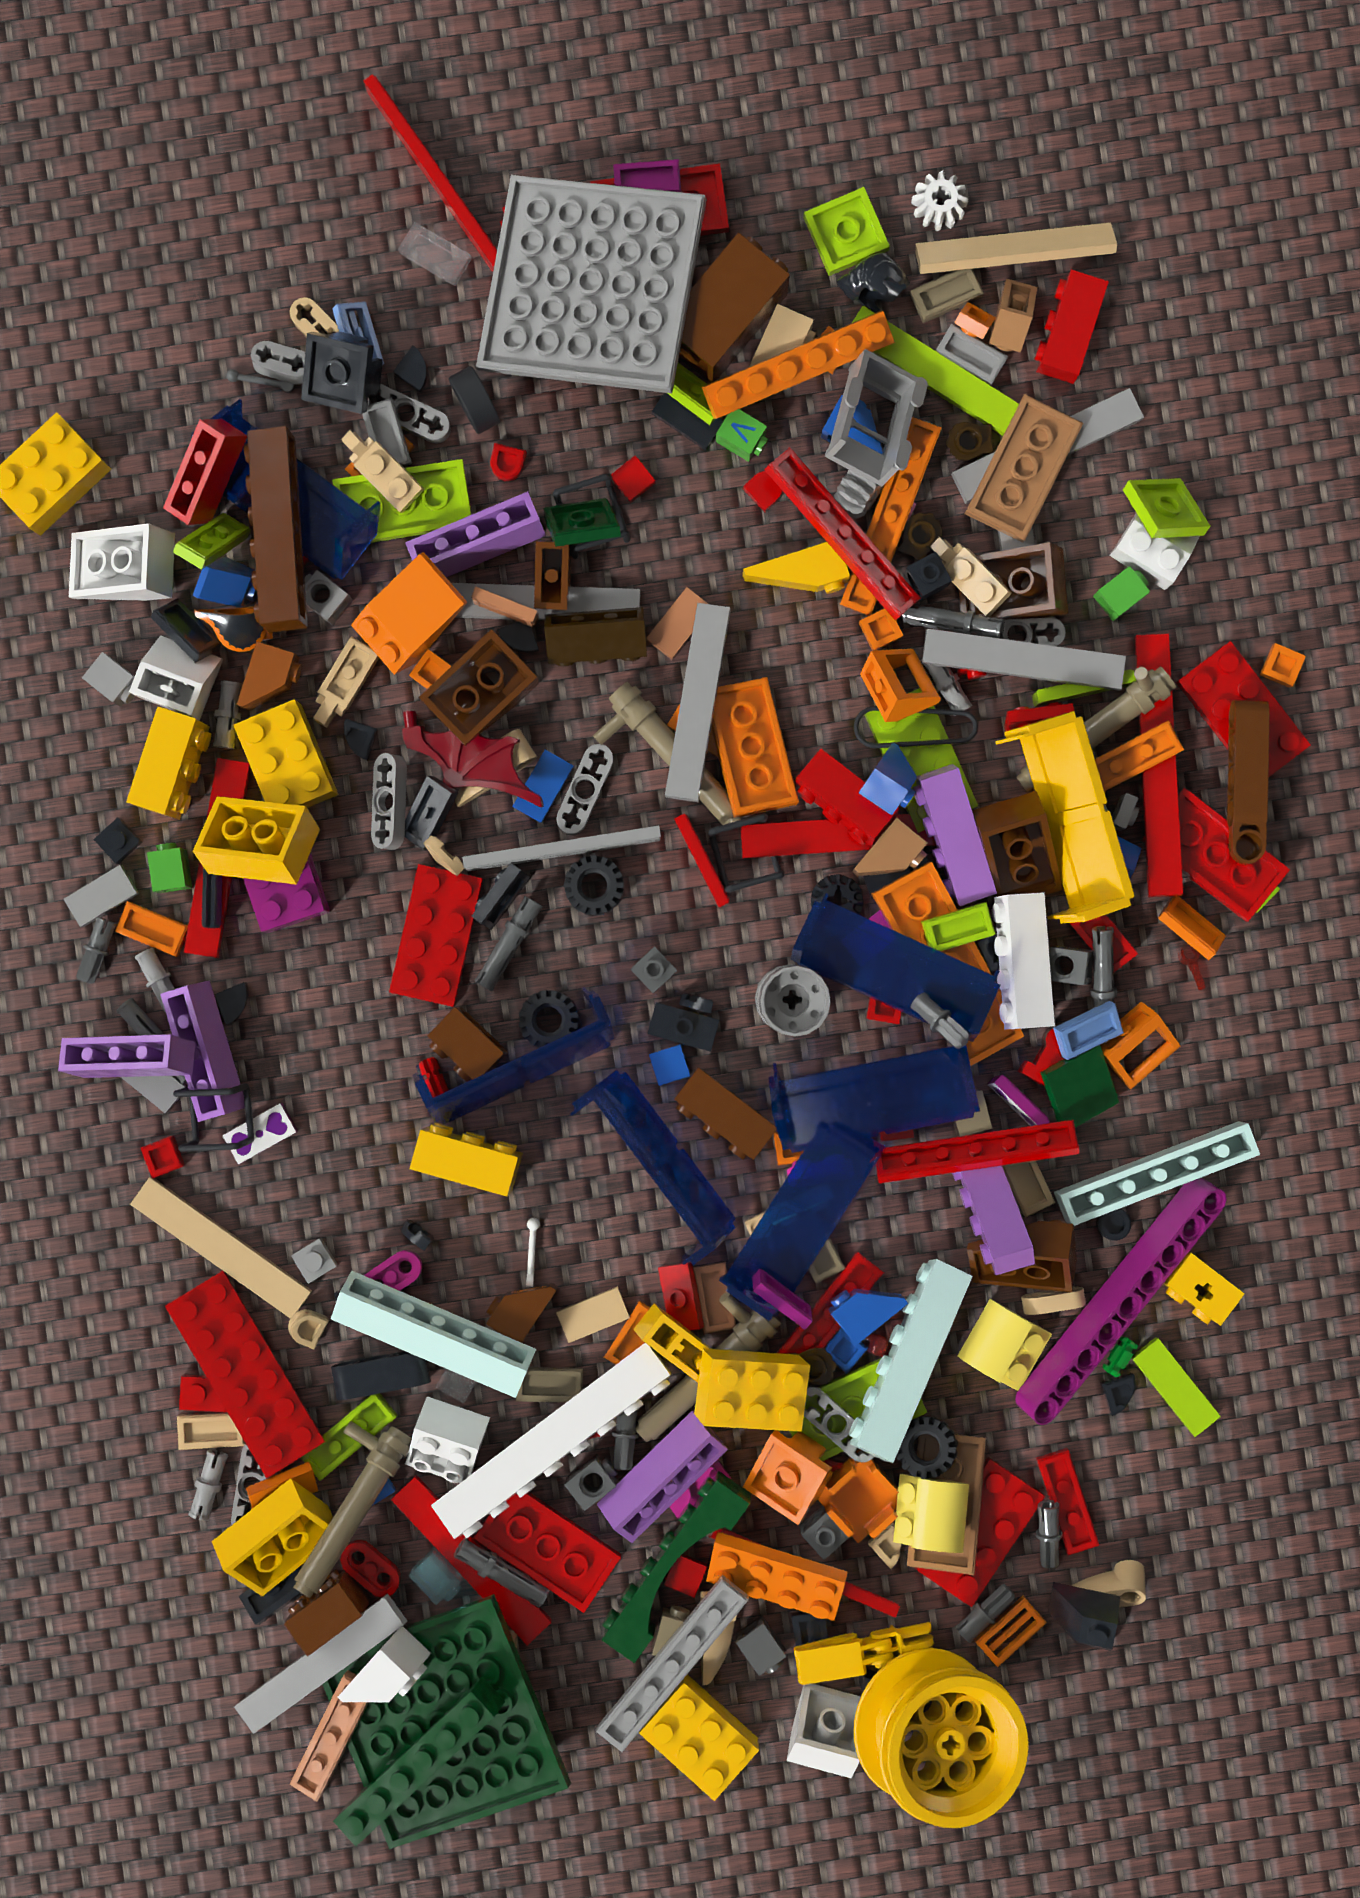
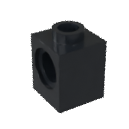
(927, 576)

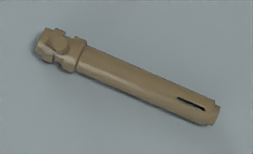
(1136, 700)
(642, 716)
(747, 1336)
(381, 1465)

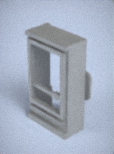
(893, 384)

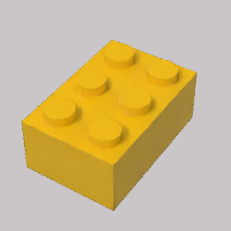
(49, 474)
(286, 756)
(169, 763)
(256, 840)
(466, 1159)
(752, 1390)
(273, 1537)
(701, 1737)

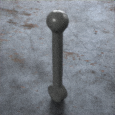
(233, 375)

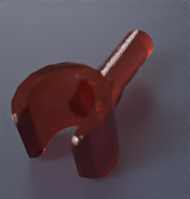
(1193, 966)
(878, 1344)

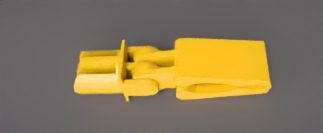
(845, 1656)

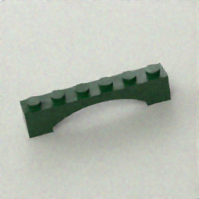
(718, 1507)
(419, 1762)

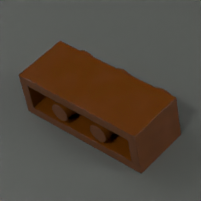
(724, 1114)

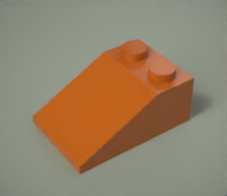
(409, 614)

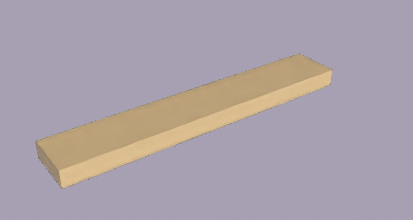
(1016, 248)
(221, 1247)

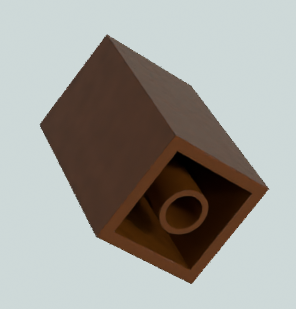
(731, 305)

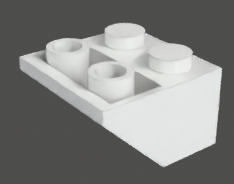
(174, 680)
(446, 1440)

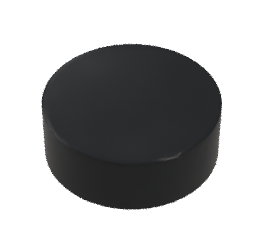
(1114, 1225)

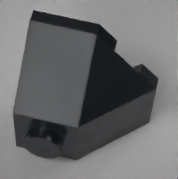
(1085, 1614)

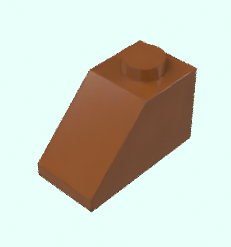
(268, 675)

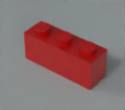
(1070, 326)
(205, 471)
(837, 793)

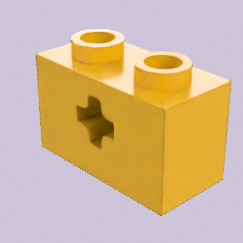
(1220, 1294)

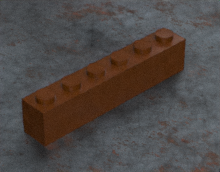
(276, 529)

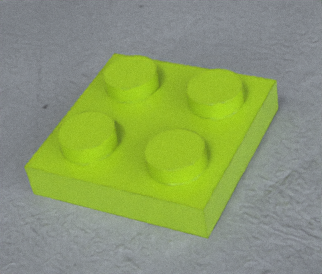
(846, 231)
(1166, 508)

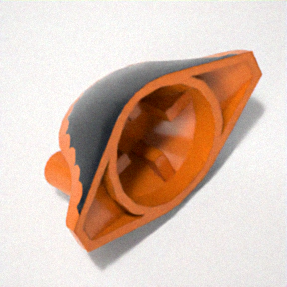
(235, 627)

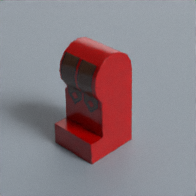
(1047, 1056)

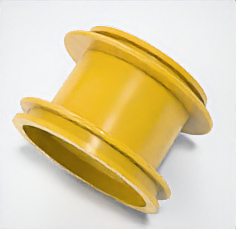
(981, 1745)

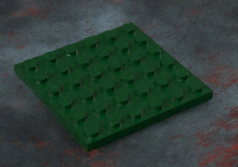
(496, 1769)

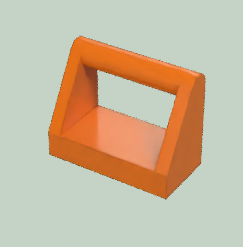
(886, 688)
(1136, 1027)

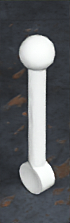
(533, 1224)

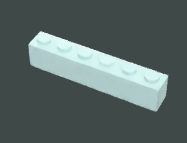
(1157, 1173)
(433, 1333)
(910, 1360)

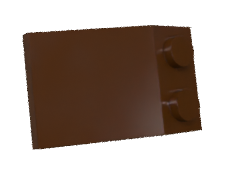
(1033, 576)
(479, 688)
(1019, 846)
(1053, 1256)

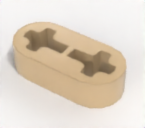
(322, 319)
(1053, 1301)

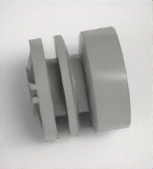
(806, 1013)

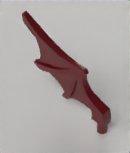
(478, 764)

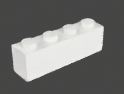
(1023, 961)

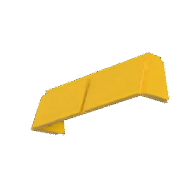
(1079, 826)

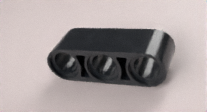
(379, 1375)

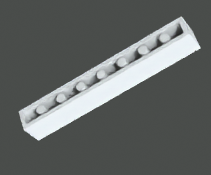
(551, 1440)

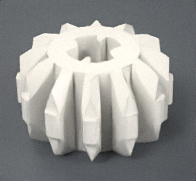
(952, 199)

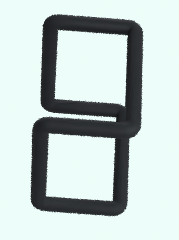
(624, 532)
(729, 888)
(193, 1145)

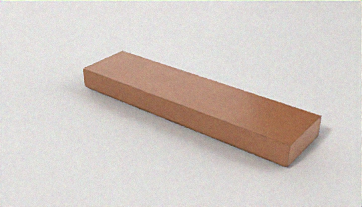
(328, 1743)

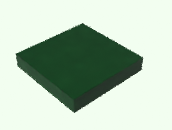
(581, 522)
(1080, 1087)

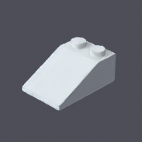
(122, 563)

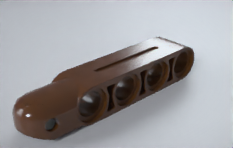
(1248, 779)

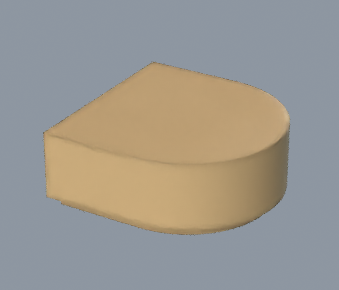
(307, 1327)

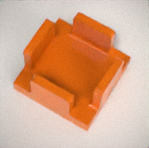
(789, 1474)
(860, 1499)

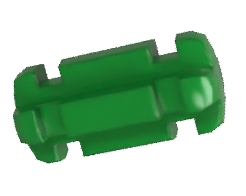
(1120, 1356)

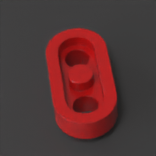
(368, 1570)

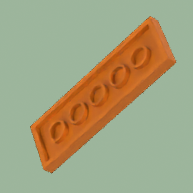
(922, 897)

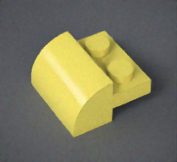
(1004, 1345)
(931, 1514)

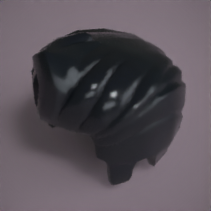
(874, 279)

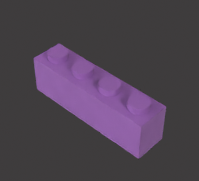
(480, 535)
(955, 835)
(196, 1017)
(127, 1056)
(996, 1219)
(661, 1477)

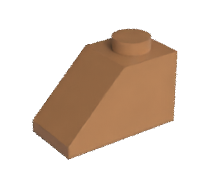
(1013, 316)
(893, 852)

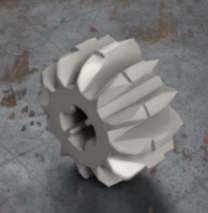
(856, 494)

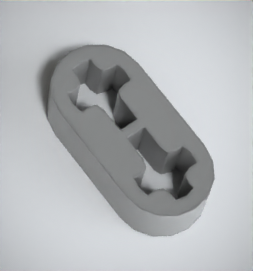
(281, 363)

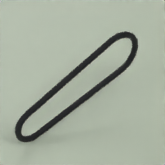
(917, 743)

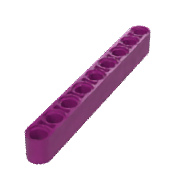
(1120, 1300)

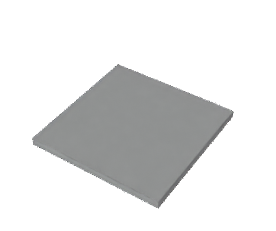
(591, 283)

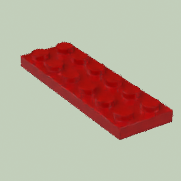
(245, 1374)

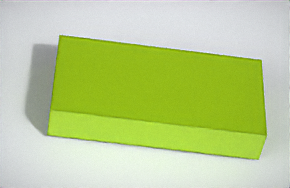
(958, 927)

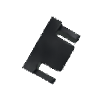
(340, 371)

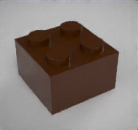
(466, 1044)
(328, 1612)

